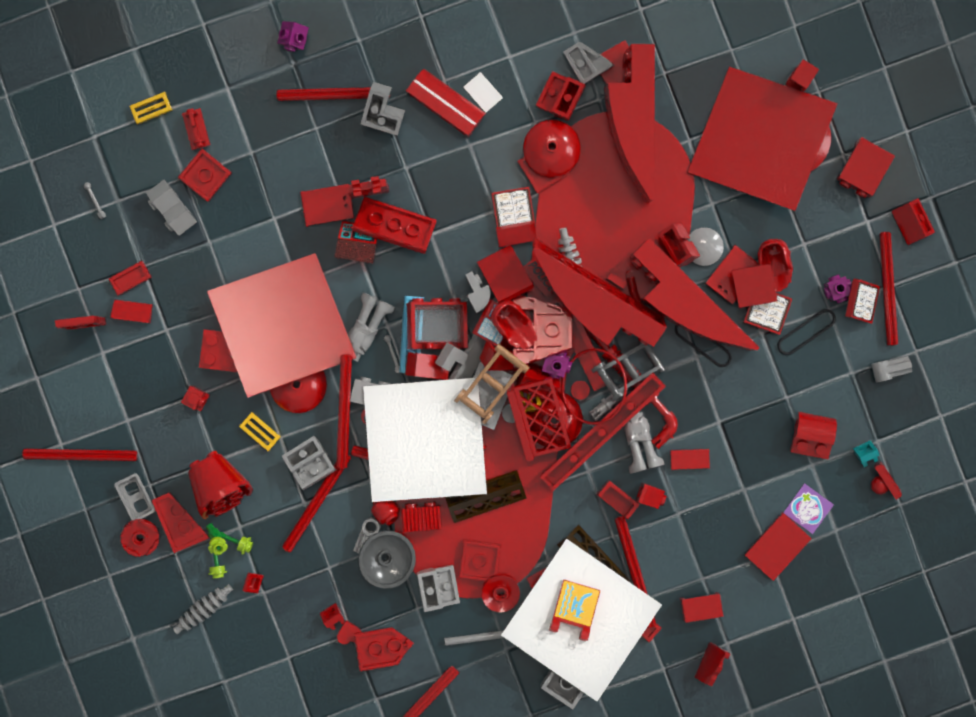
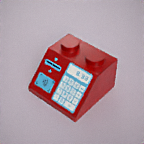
(486, 329)

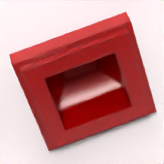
(252, 582)

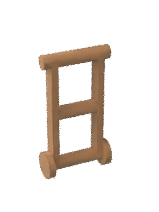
(486, 414)

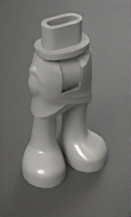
(361, 335)
(638, 431)

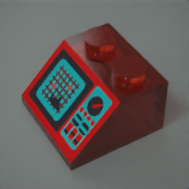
(354, 245)

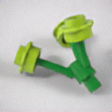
(218, 545)

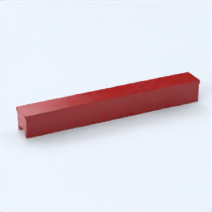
(602, 432)

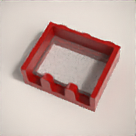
(436, 323)

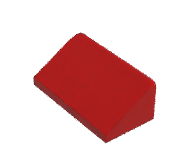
(132, 311)

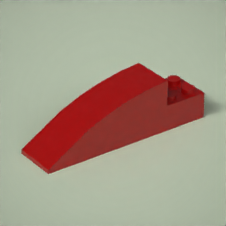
(632, 116)
(596, 302)
(684, 302)

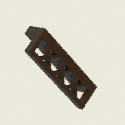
(496, 487)
(587, 542)

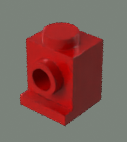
(195, 398)

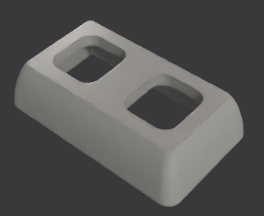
(129, 501)

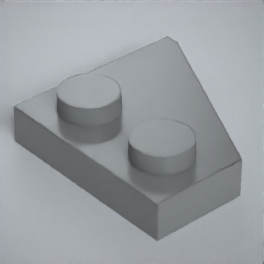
(586, 62)

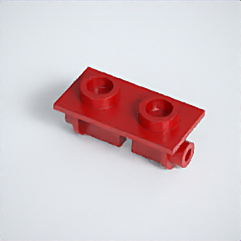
(196, 128)

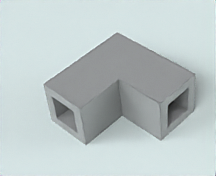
(450, 355)

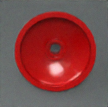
(552, 162)
(304, 398)
(572, 424)

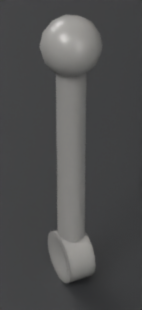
(101, 214)
(387, 338)

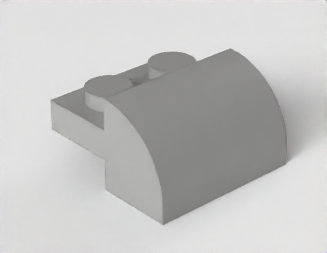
(480, 296)
(309, 462)
(438, 587)

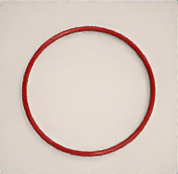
(624, 395)

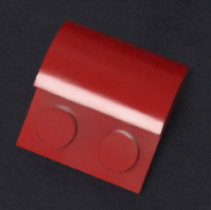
(560, 96)
(813, 435)

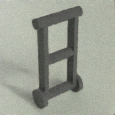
(618, 393)

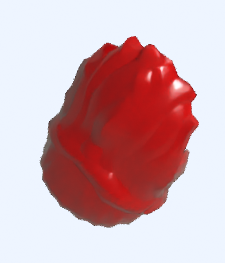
(777, 253)
(513, 324)

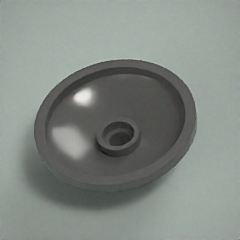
(396, 567)

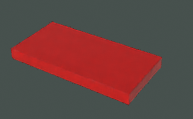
(394, 225)

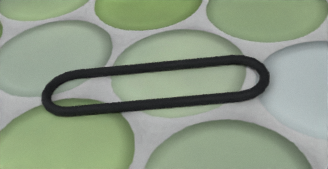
(803, 324)
(720, 365)

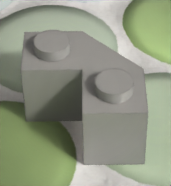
(171, 207)

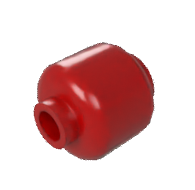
(385, 512)

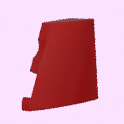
(711, 664)

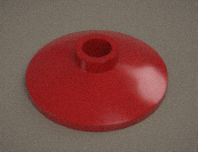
(504, 601)

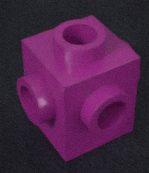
(292, 36)
(831, 288)
(557, 371)

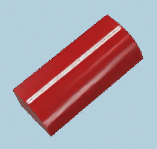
(445, 102)

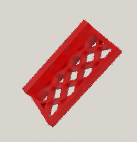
(521, 418)

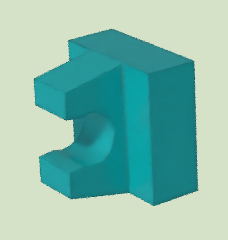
(866, 452)

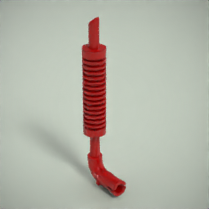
(669, 417)

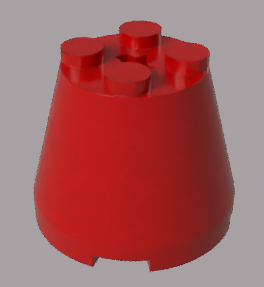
(217, 485)

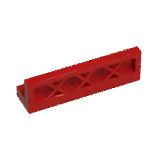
(581, 342)

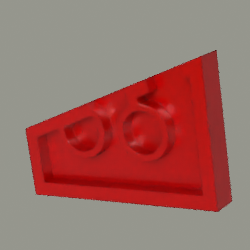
(177, 523)

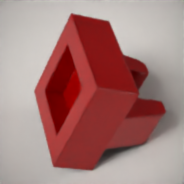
(331, 616)

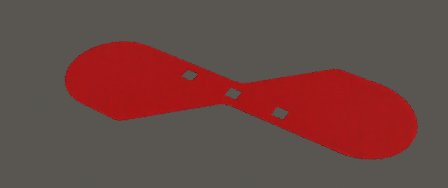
(607, 225)

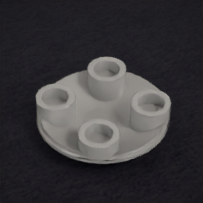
(708, 244)

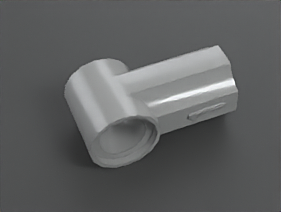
(887, 369)
(365, 533)

